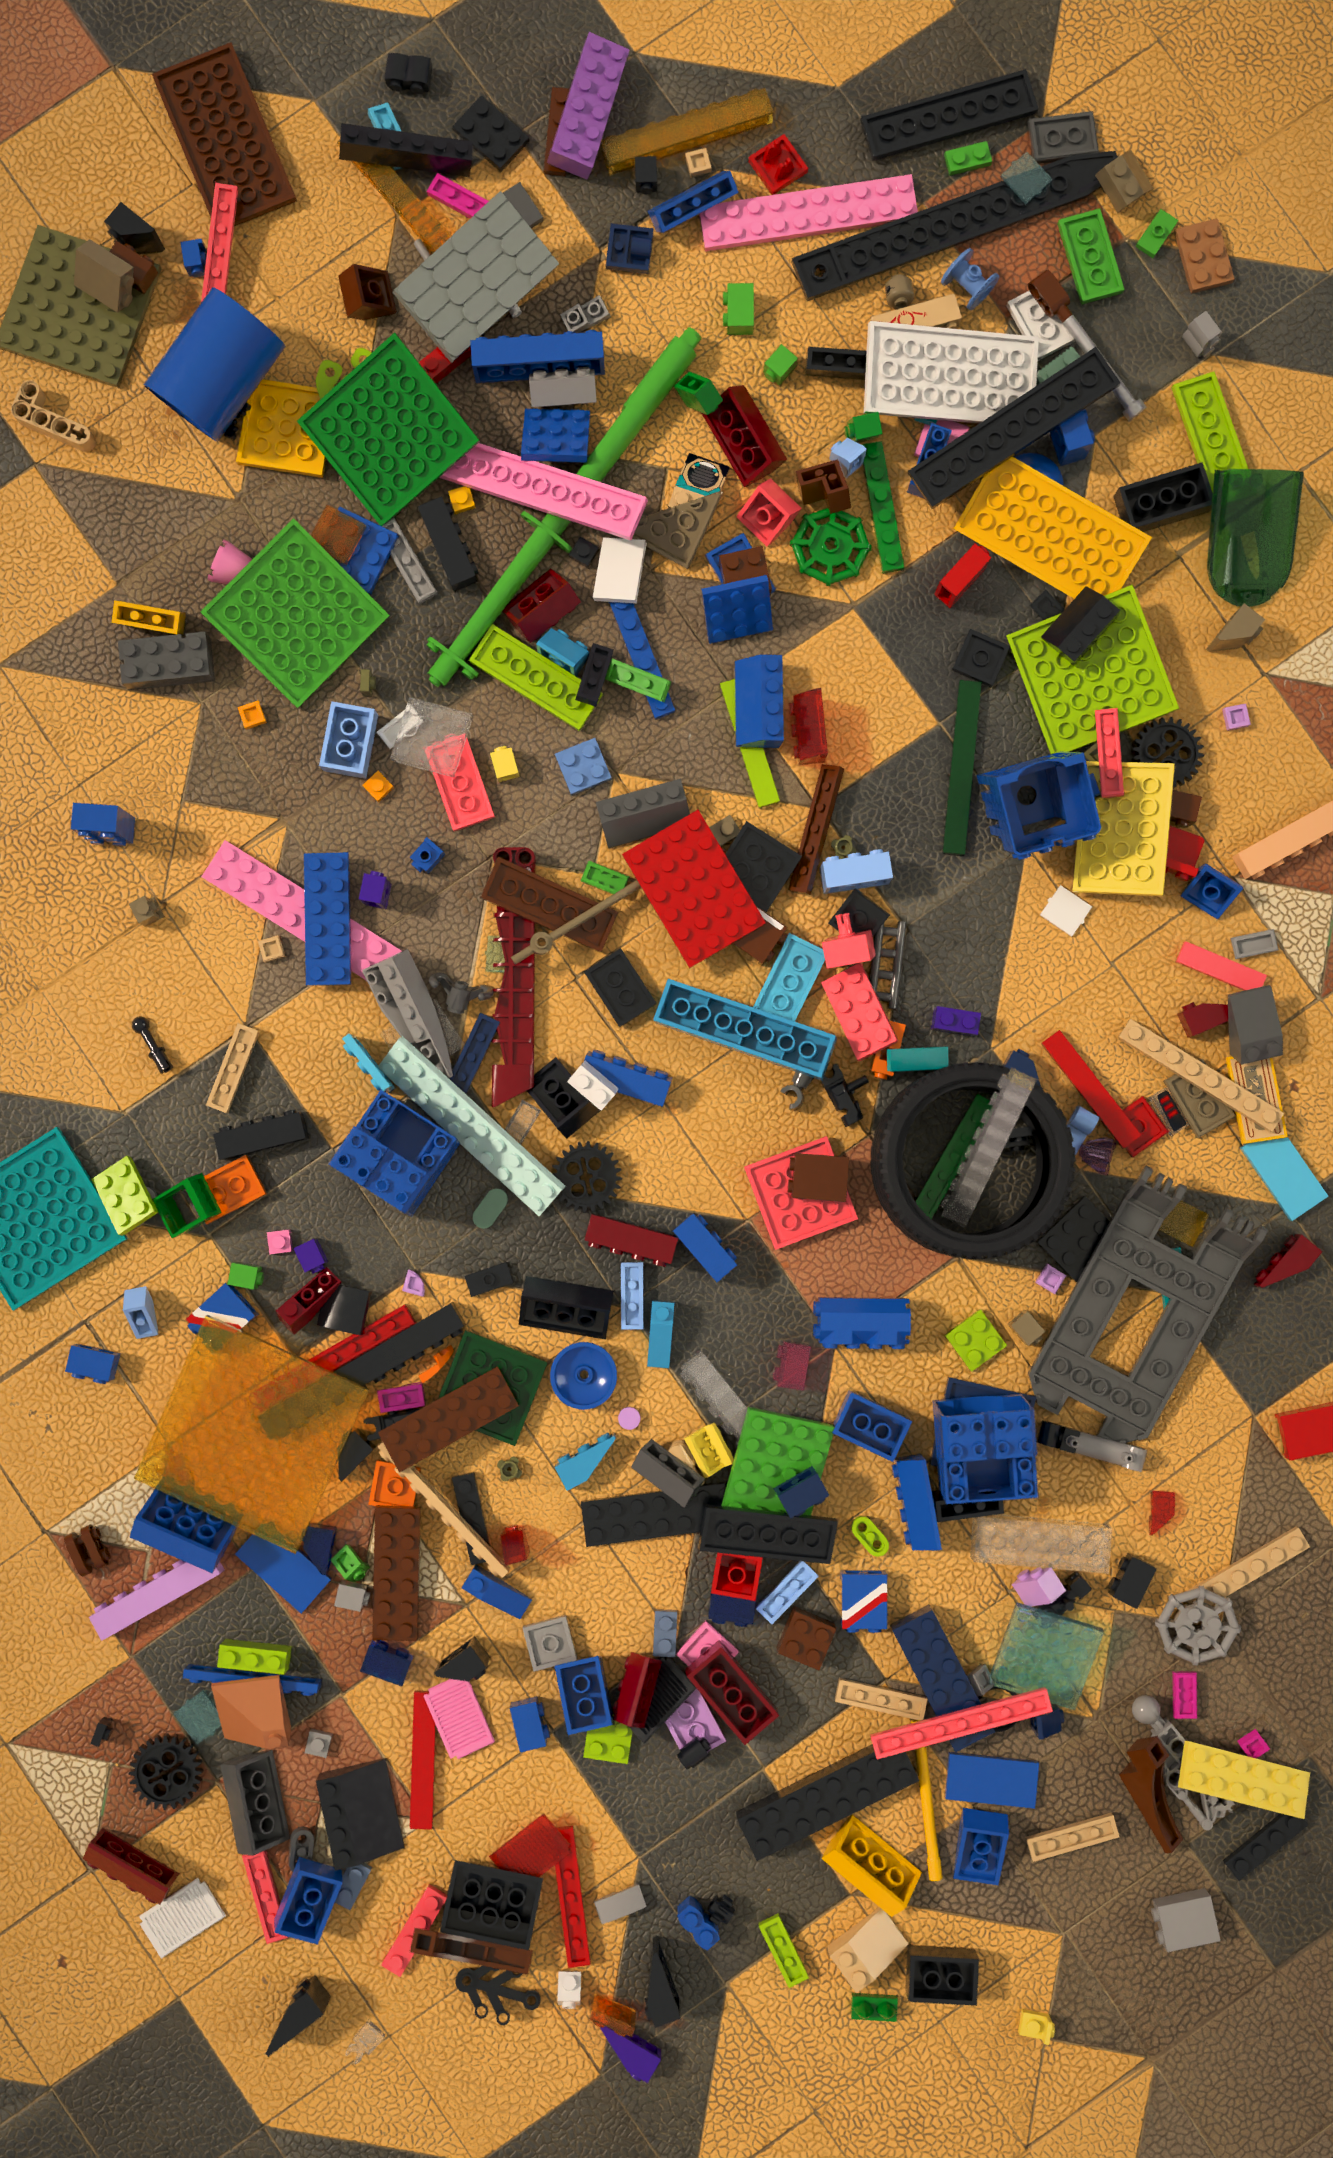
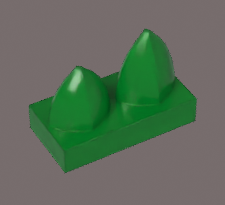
(874, 2007)

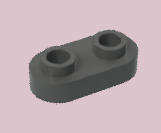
(300, 1848)

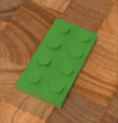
(1090, 256)

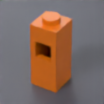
(879, 1061)

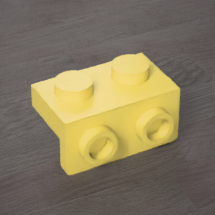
(709, 1449)

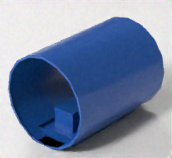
(215, 364)

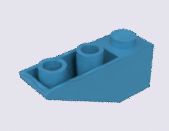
(578, 1467)

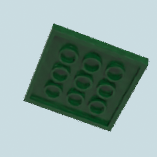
(520, 1370)

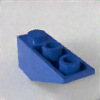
(935, 440)

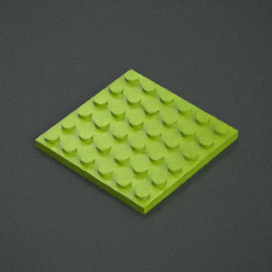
(1115, 672)

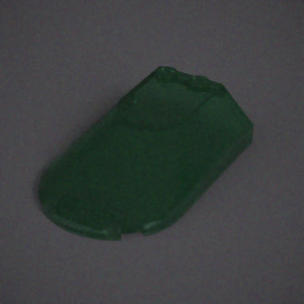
(1252, 532)

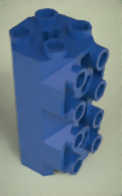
(862, 1321)

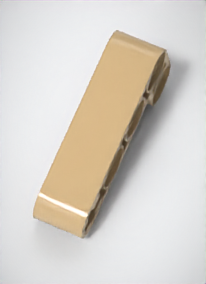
(55, 422)

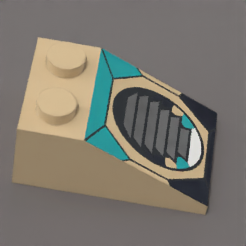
(698, 479)

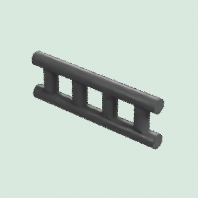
(897, 954)

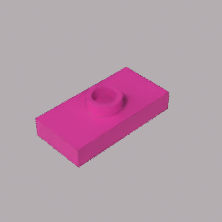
(1184, 1694)

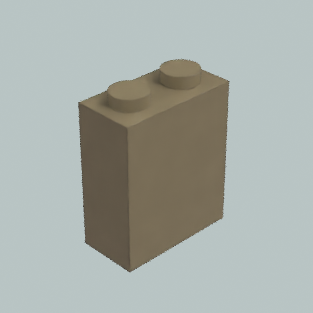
(103, 276)

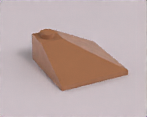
(253, 1711)

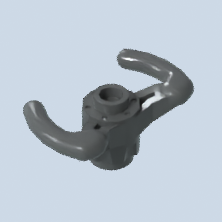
(459, 992)

